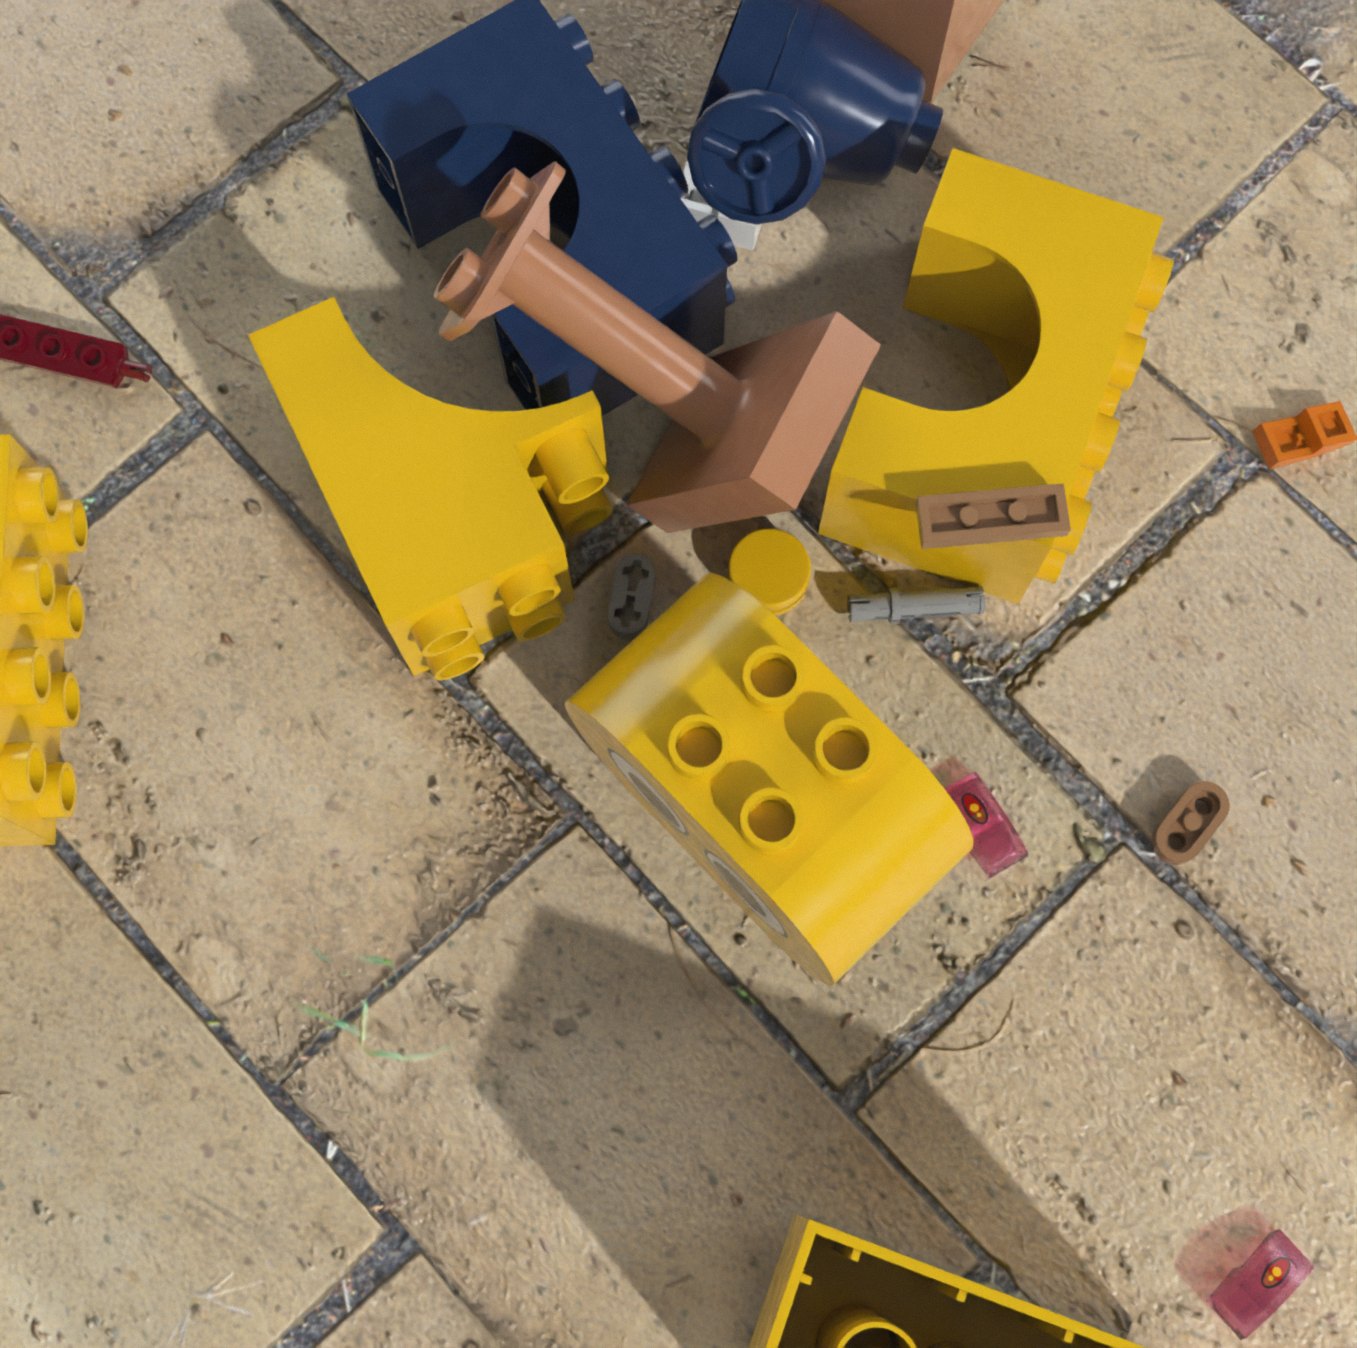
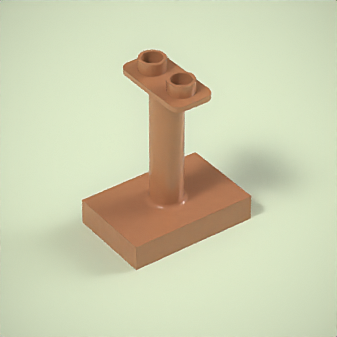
(742, 421)

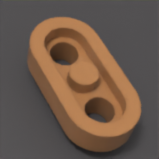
(1188, 824)

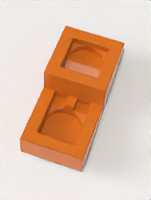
(1304, 436)

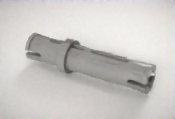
(915, 604)

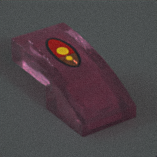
(994, 837)
(1260, 1284)

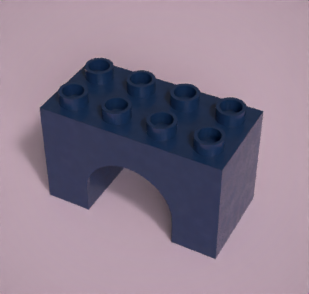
(520, 99)

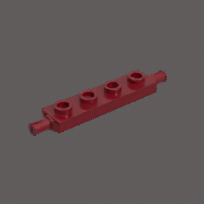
(67, 353)

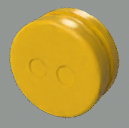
(771, 568)

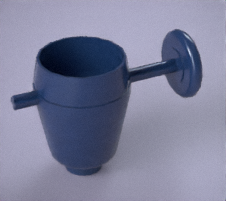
(801, 102)

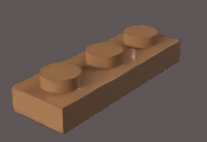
(992, 516)

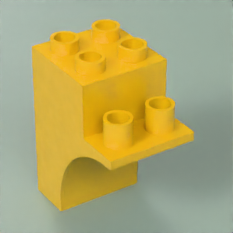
(439, 494)

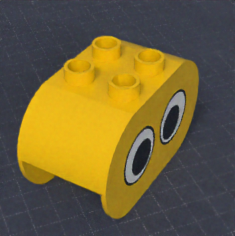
(772, 775)

